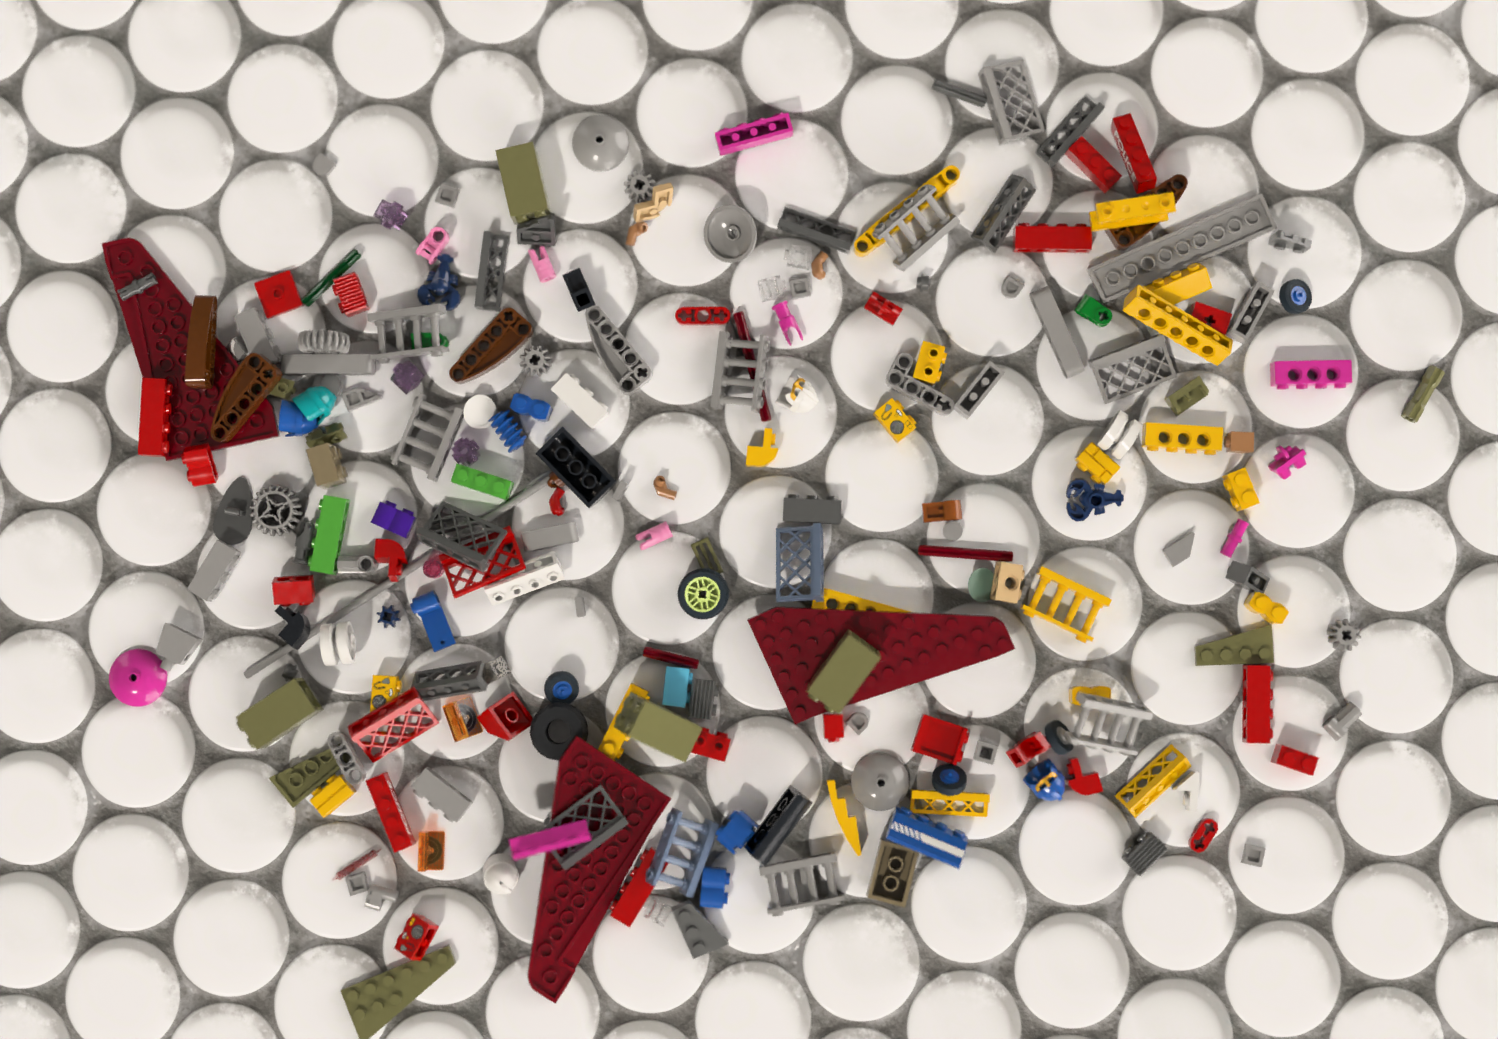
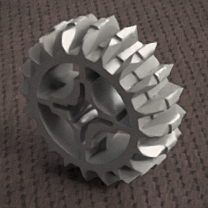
(323, 342)
(268, 514)

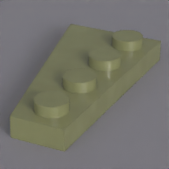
(1244, 648)
(304, 778)

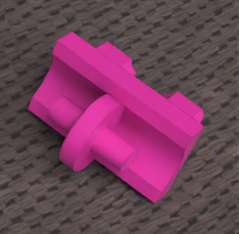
(1285, 458)

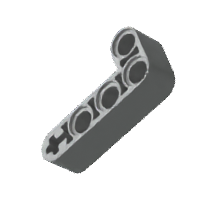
(917, 396)

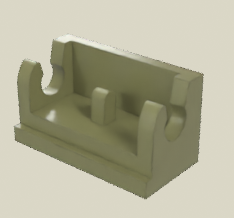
(1187, 396)

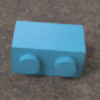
(676, 686)

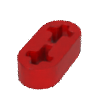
(1207, 838)

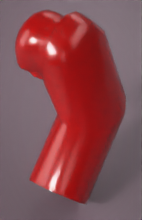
(554, 502)

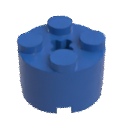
(737, 831)

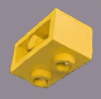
(929, 362)
(1240, 489)

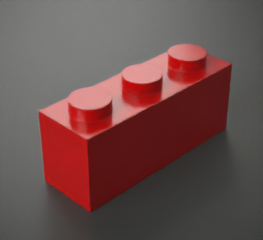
(1093, 164)

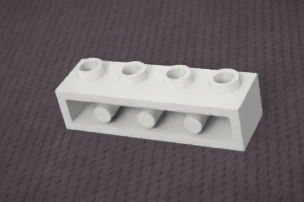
(538, 573)

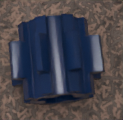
(383, 614)

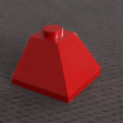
(506, 717)

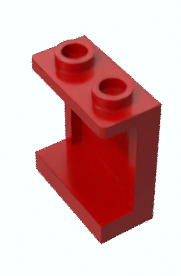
(940, 739)

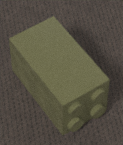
(523, 182)
(843, 672)
(278, 713)
(657, 727)

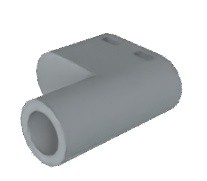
(377, 894)

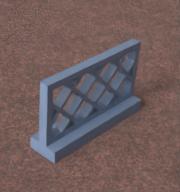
(816, 563)

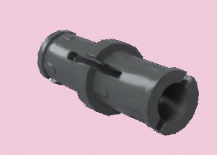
(137, 286)

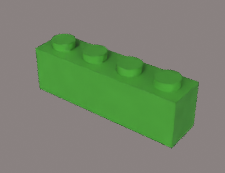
(329, 534)

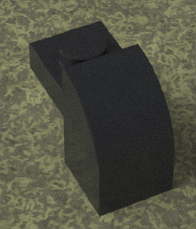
(578, 289)
(296, 630)

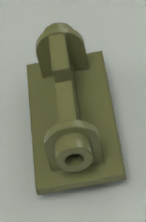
(282, 389)
(333, 434)

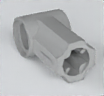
(355, 564)
(1338, 724)

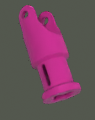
(786, 320)

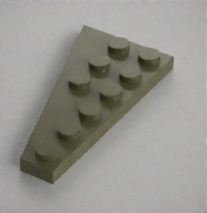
(383, 996)

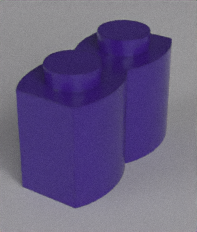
(394, 519)

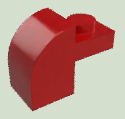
(391, 552)
(1028, 748)
(1082, 784)

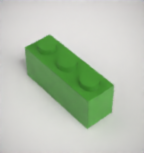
(482, 482)

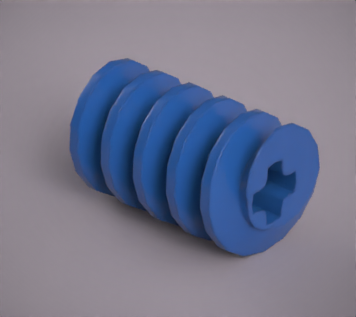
(507, 430)

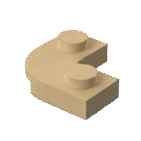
(661, 197)

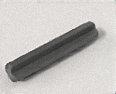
(959, 93)

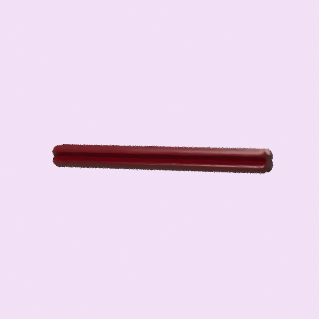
(749, 355)

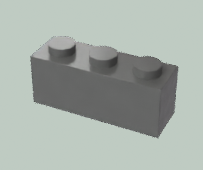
(812, 509)

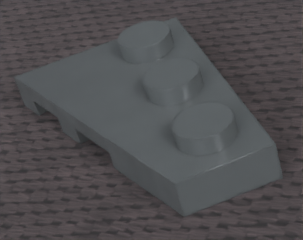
(697, 930)

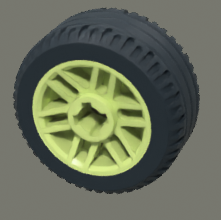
(703, 580)

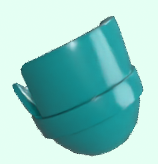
(315, 403)

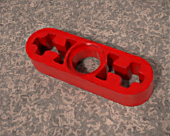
(697, 322)

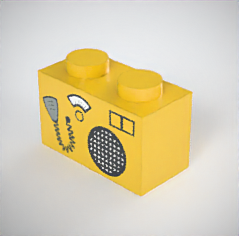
(895, 420)
(384, 689)

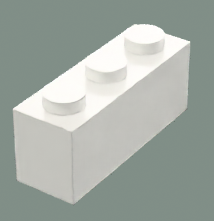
(580, 400)

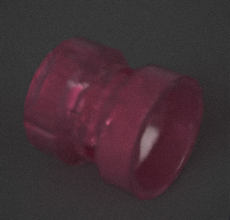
(431, 566)

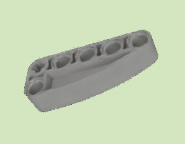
(615, 359)

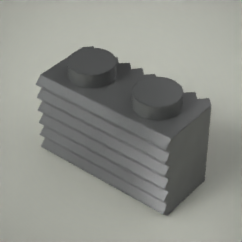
(702, 699)
(1143, 853)

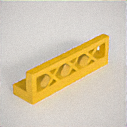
(1156, 782)
(963, 796)

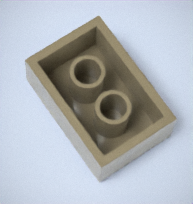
(892, 873)

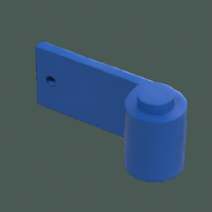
(434, 620)

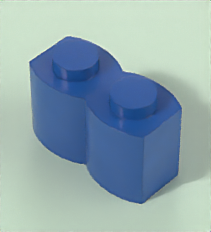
(535, 408)
(713, 887)

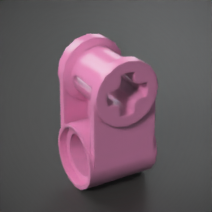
(433, 246)

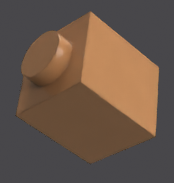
(1239, 442)

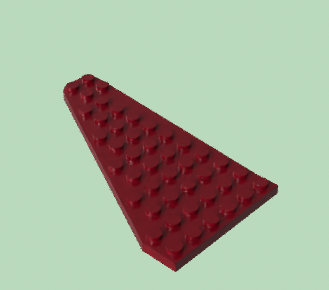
(159, 334)
(909, 643)
(577, 898)

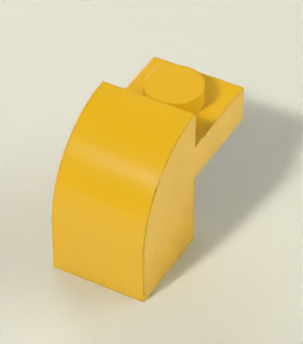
(763, 455)

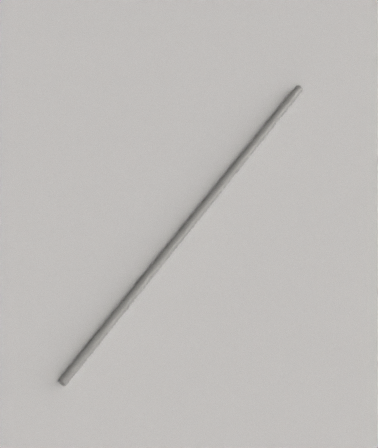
(406, 571)

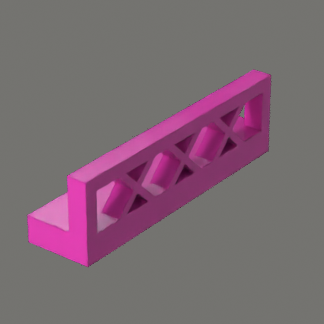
(549, 839)

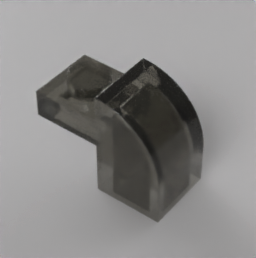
(494, 670)

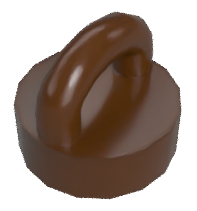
(557, 481)

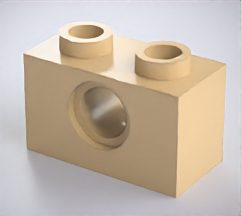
(999, 591)

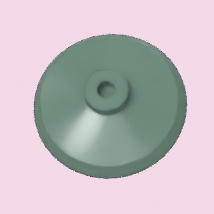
(980, 584)

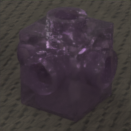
(394, 217)
(406, 376)
(472, 454)

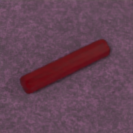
(670, 658)

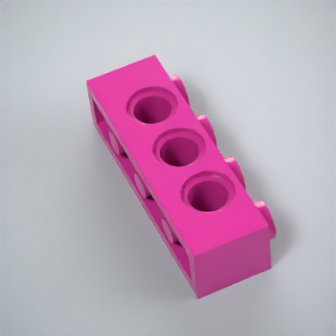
(1341, 369)

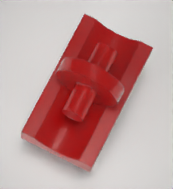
(883, 308)

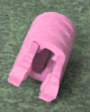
(543, 267)
(658, 533)

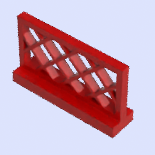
(449, 562)
(385, 716)

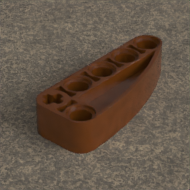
(1137, 232)
(201, 343)
(499, 348)
(240, 388)

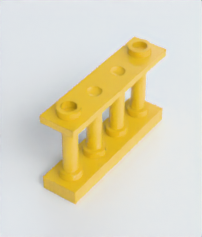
(1132, 212)
(1081, 593)

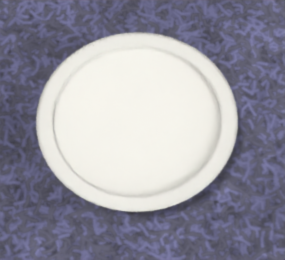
(478, 411)

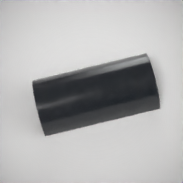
(576, 467)
(777, 825)

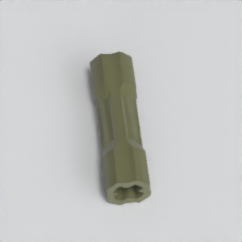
(1421, 396)

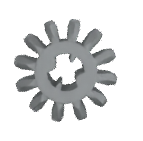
(632, 185)
(530, 357)
(1347, 627)

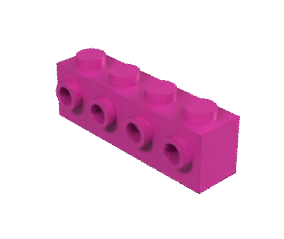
(754, 134)

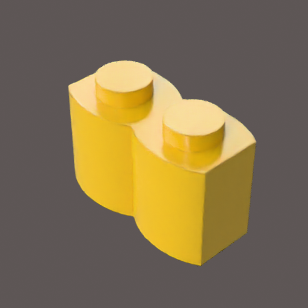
(1269, 611)
(1094, 690)

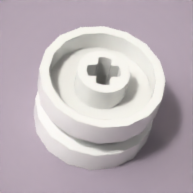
(1122, 436)
(337, 643)

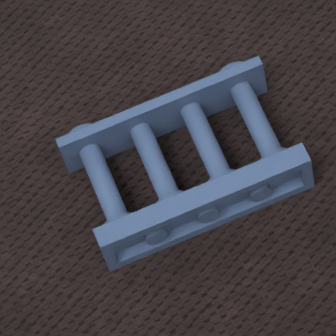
(695, 865)

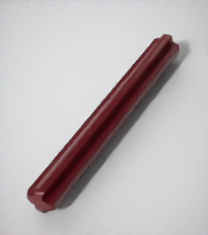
(965, 553)

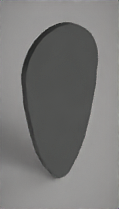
(232, 518)

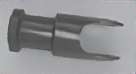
(303, 542)

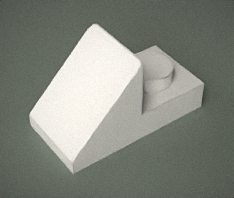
(1190, 784)

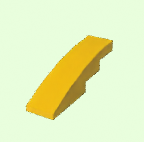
(847, 823)

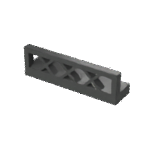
(1076, 133)
(1001, 209)
(815, 234)
(483, 274)
(447, 685)

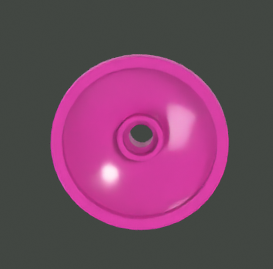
(150, 677)

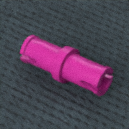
(1234, 538)

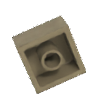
(327, 465)

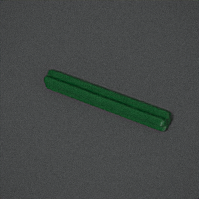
(327, 281)

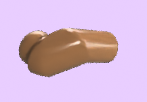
(634, 231)
(817, 267)
(662, 490)

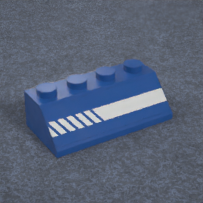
(927, 837)

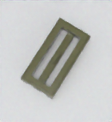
(700, 543)

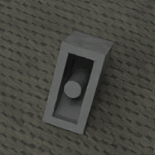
(1247, 577)

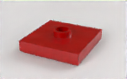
(278, 294)

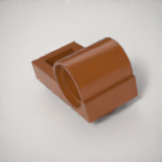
(942, 511)

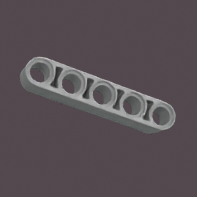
(1057, 332)
(327, 364)

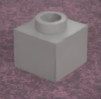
(990, 757)

